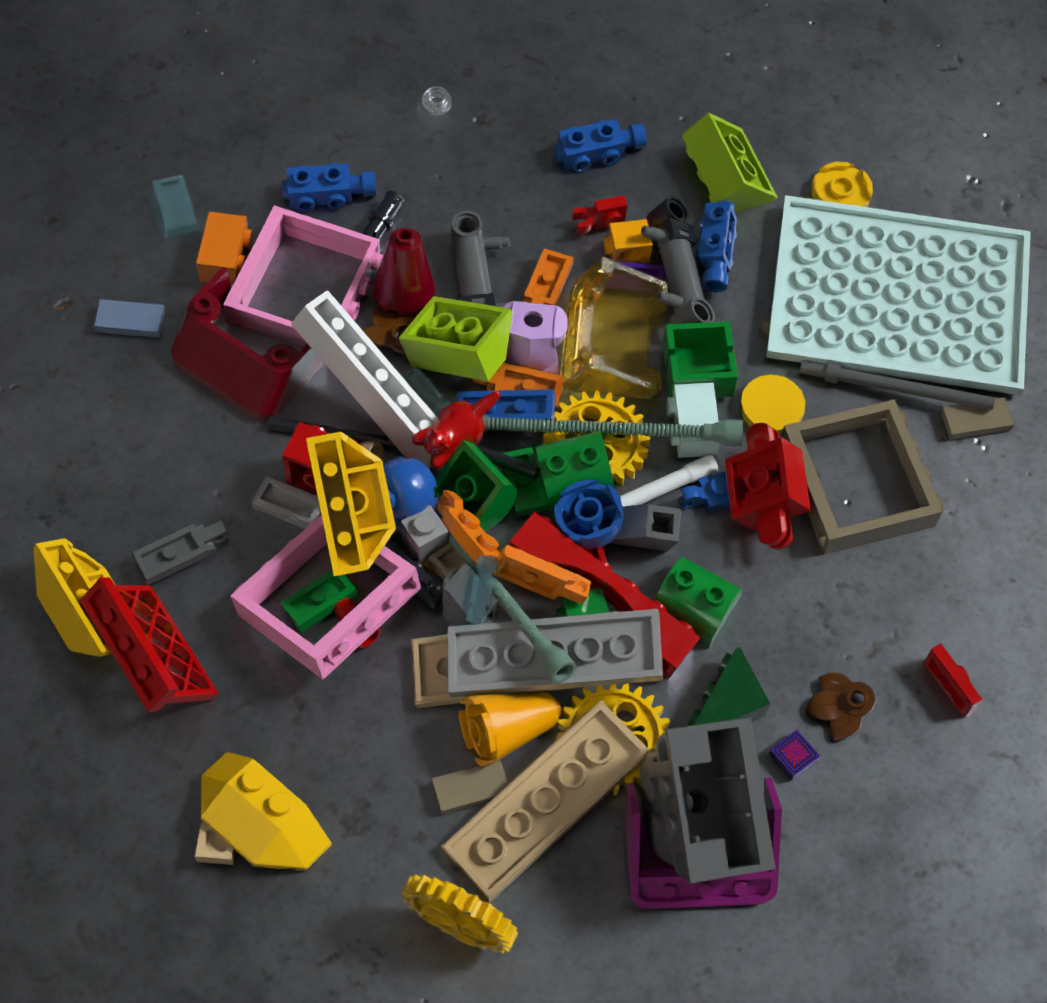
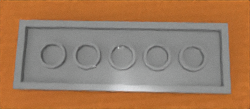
(603, 646)

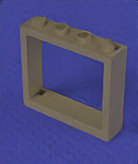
(821, 516)

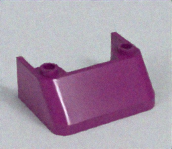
(659, 885)

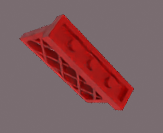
(139, 657)

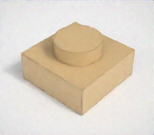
(213, 848)

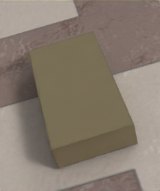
(971, 421)
(469, 787)

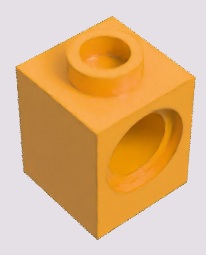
(627, 243)

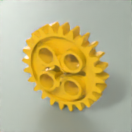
(623, 453)
(618, 701)
(459, 913)

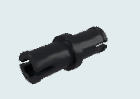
(382, 218)

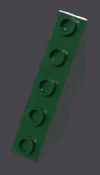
(734, 695)

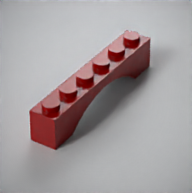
(543, 540)

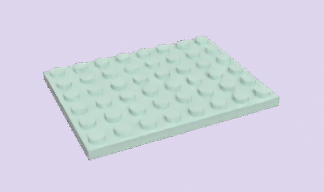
(901, 295)

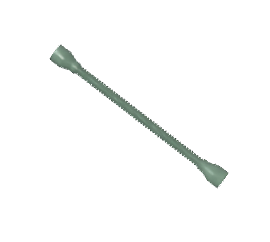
(725, 432)
(553, 659)

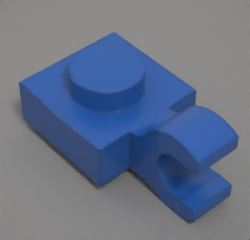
(710, 491)

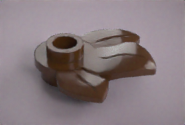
(387, 329)
(836, 706)

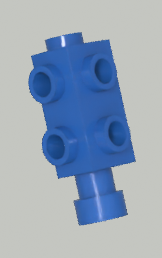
(597, 143)
(325, 186)
(717, 244)

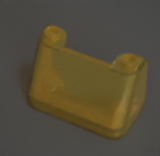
(611, 332)

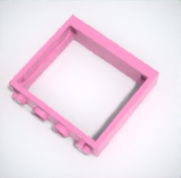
(311, 230)
(351, 630)

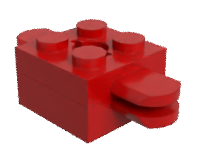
(752, 489)

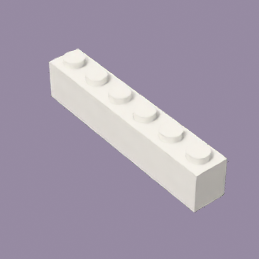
(365, 373)

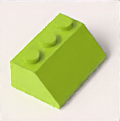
(727, 163)
(458, 338)

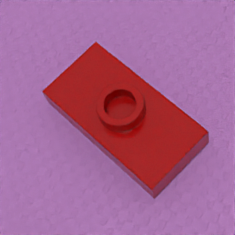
(953, 680)

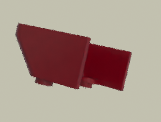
(231, 369)

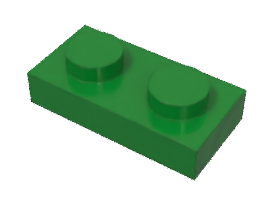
(530, 492)
(317, 599)

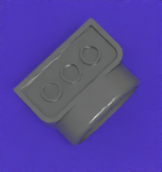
(728, 820)

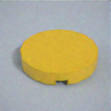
(842, 184)
(772, 401)

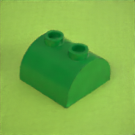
(573, 461)
(478, 483)
(698, 598)

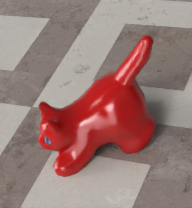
(456, 423)

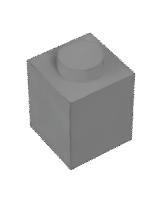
(424, 534)

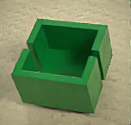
(700, 356)

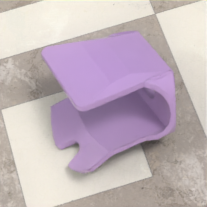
(535, 335)

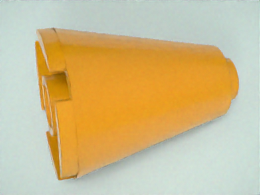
(505, 722)

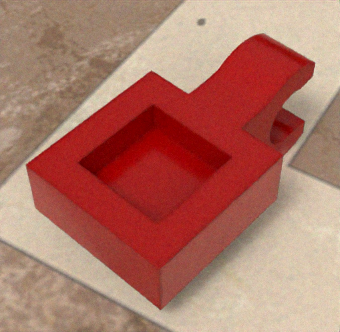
(601, 215)

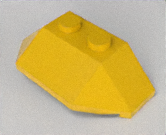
(351, 501)
(61, 581)
(259, 815)

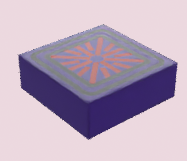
(794, 754)

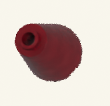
(404, 275)

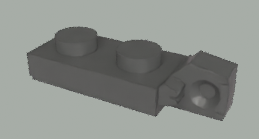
(178, 550)

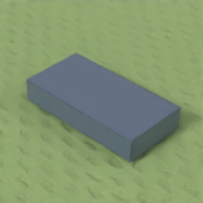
(129, 318)

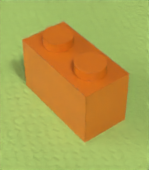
(223, 245)

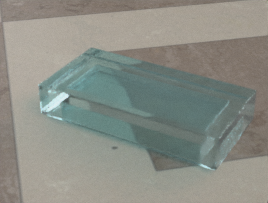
(175, 205)

